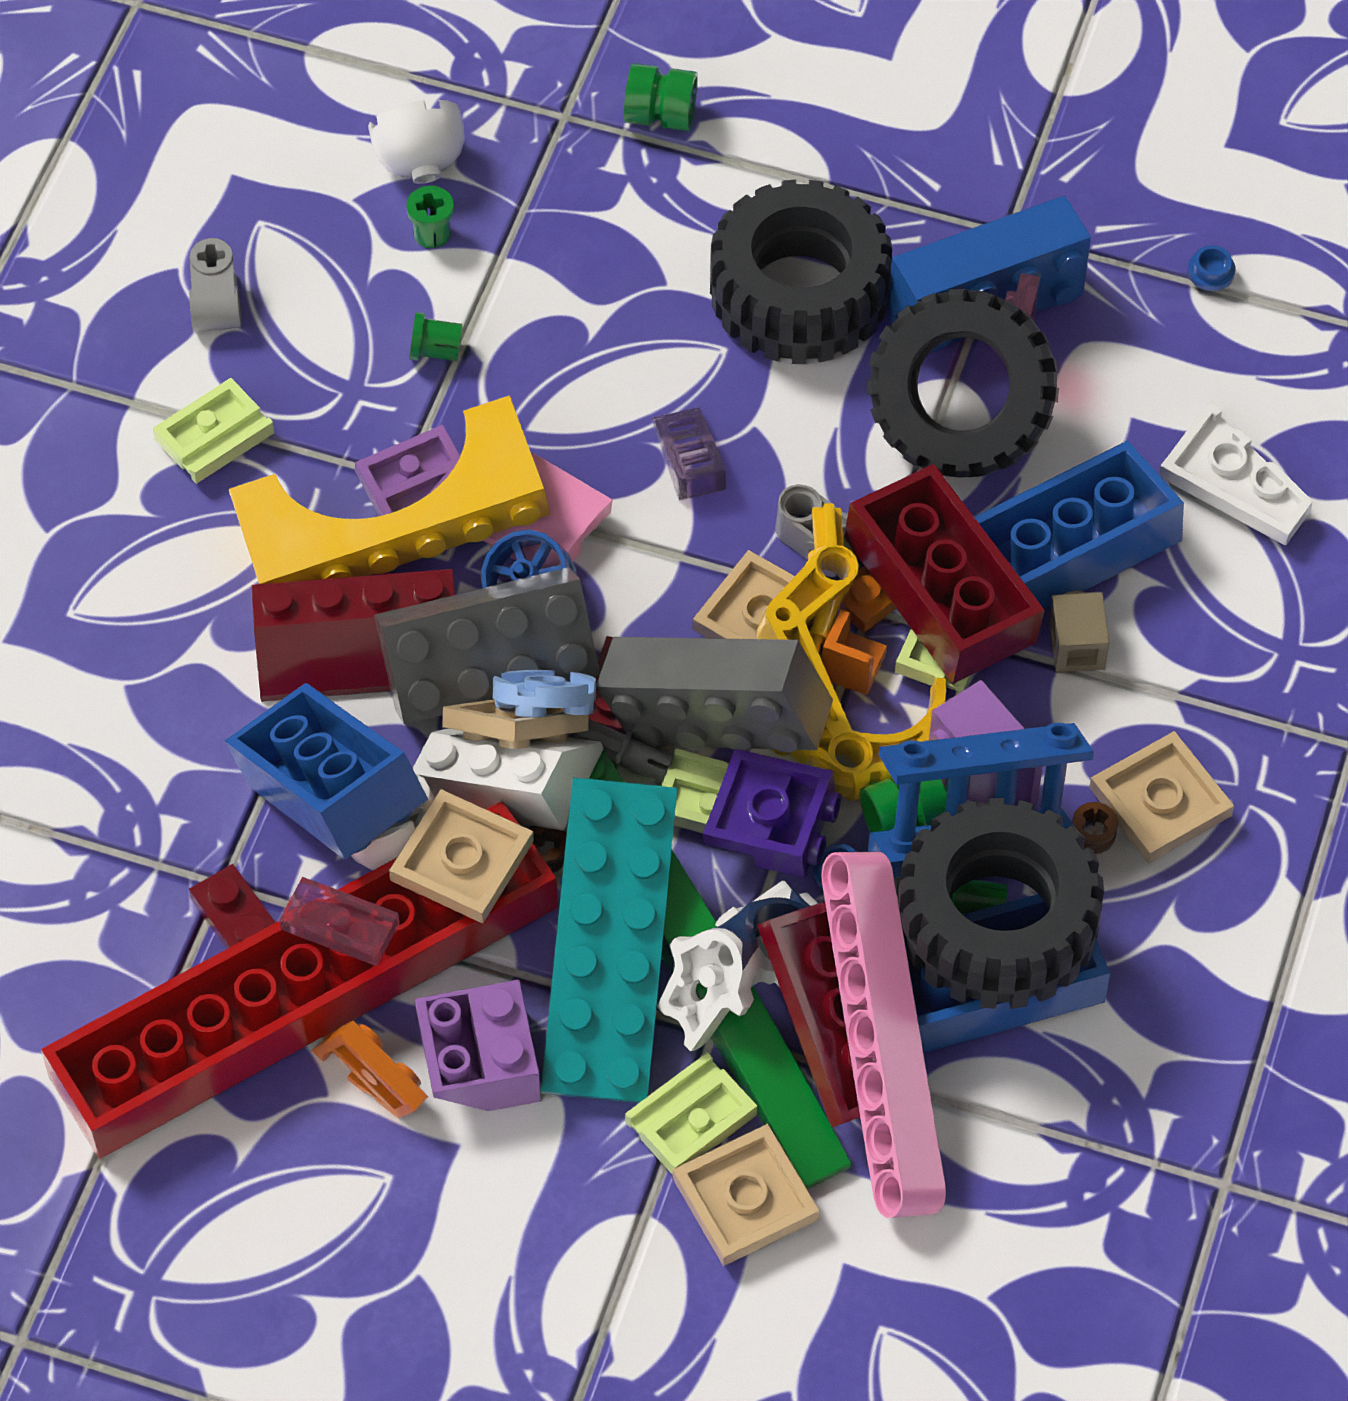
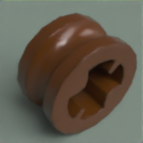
(1096, 813)
(555, 856)

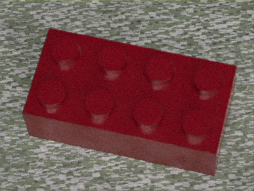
(943, 573)

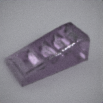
(696, 480)

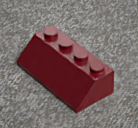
(328, 630)

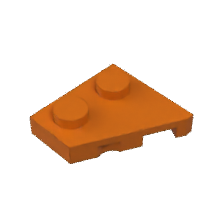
(372, 1069)

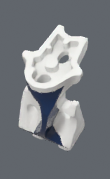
(726, 962)

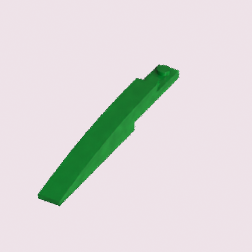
(753, 1043)

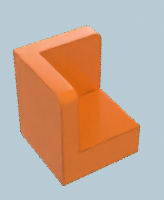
(851, 658)

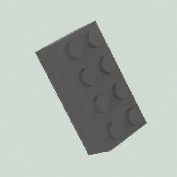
(457, 644)
(715, 692)

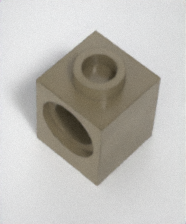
(1078, 631)

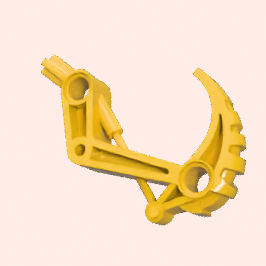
(815, 602)

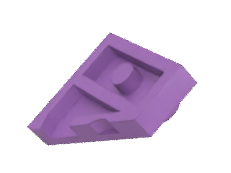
(407, 470)

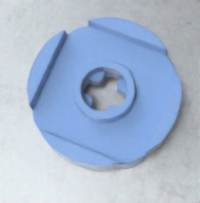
(536, 690)

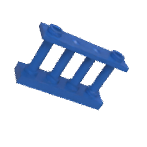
(974, 755)

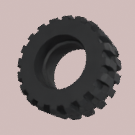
(806, 223)
(898, 365)
(1012, 845)

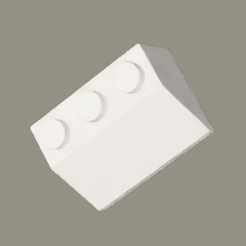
(529, 780)

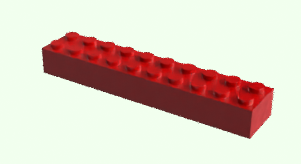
(264, 1004)

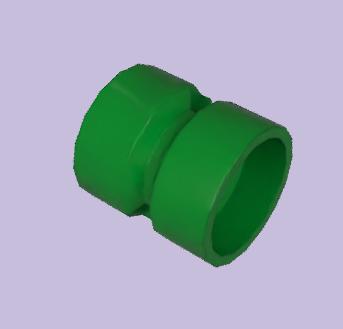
(660, 97)
(881, 799)

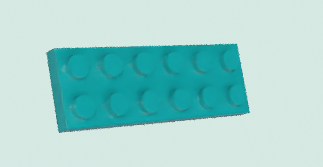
(609, 941)

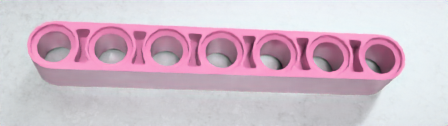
(883, 1034)

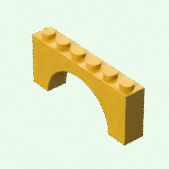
(484, 494)

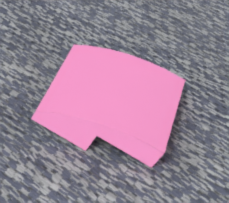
(574, 513)

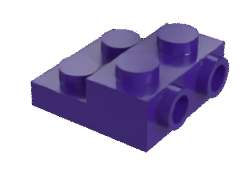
(773, 812)

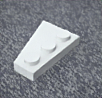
(1231, 476)

